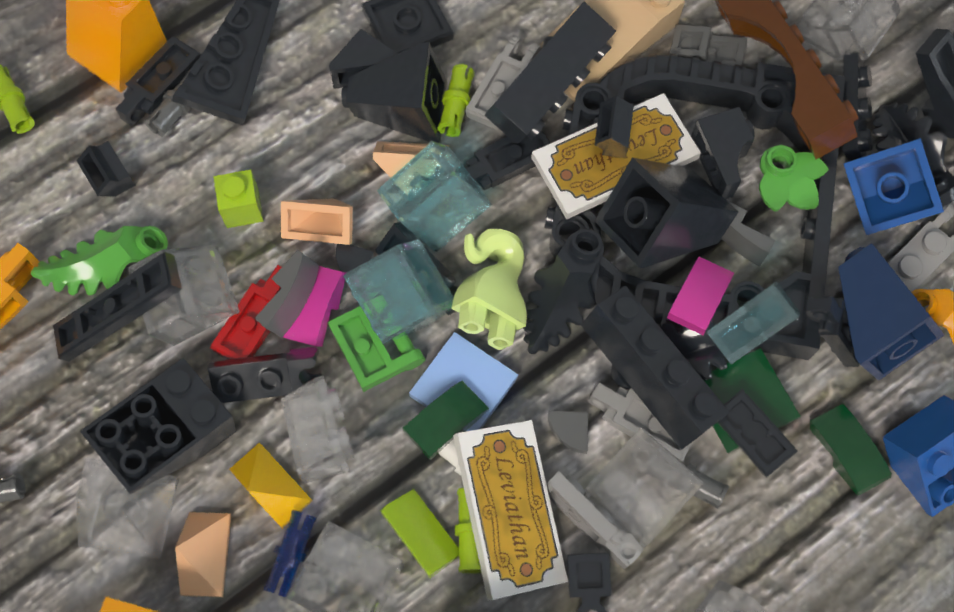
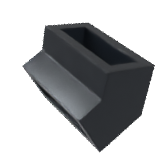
(614, 127)
(104, 170)

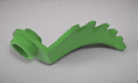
(100, 261)

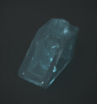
(753, 322)

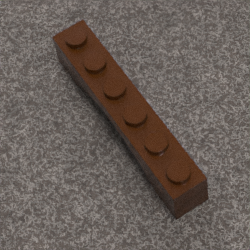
(817, 111)

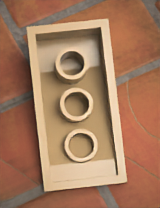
(637, 28)

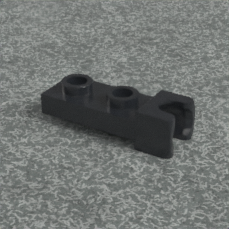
(262, 375)

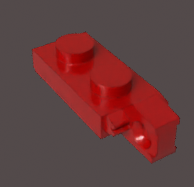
(242, 332)

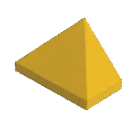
(270, 484)

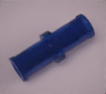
(290, 553)

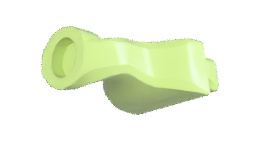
(492, 294)

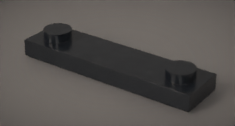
(117, 306)

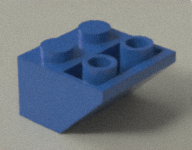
(924, 455)

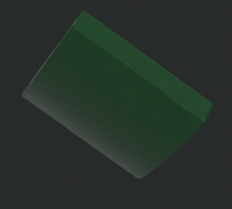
(760, 382)

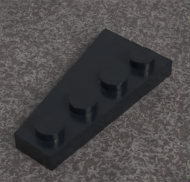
(230, 64)

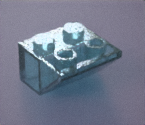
(434, 196)
(400, 291)

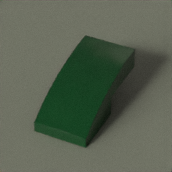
(446, 416)
(852, 449)

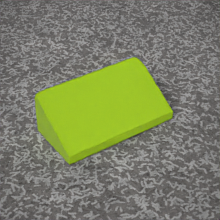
(421, 532)

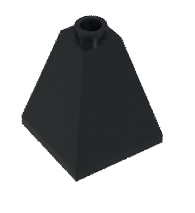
(400, 93)

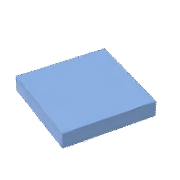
(465, 362)

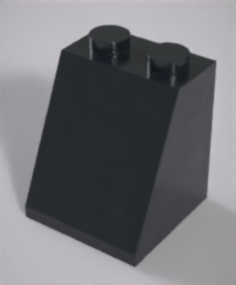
(663, 212)

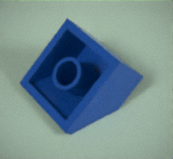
(893, 187)

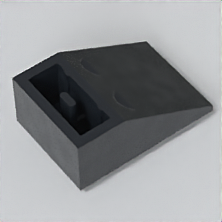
(160, 428)

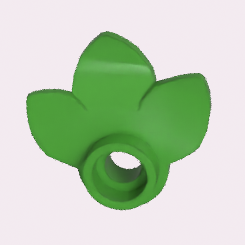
(794, 182)

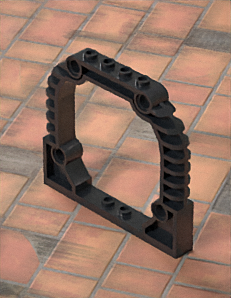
(727, 88)

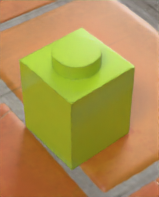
(238, 198)

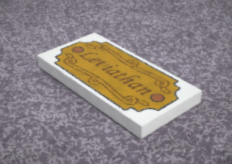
(585, 178)
(509, 509)

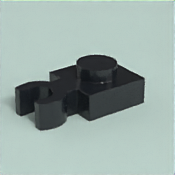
(589, 579)

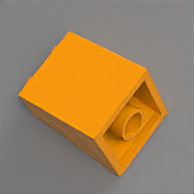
(112, 37)

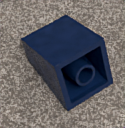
(882, 313)

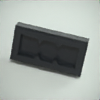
(756, 434)

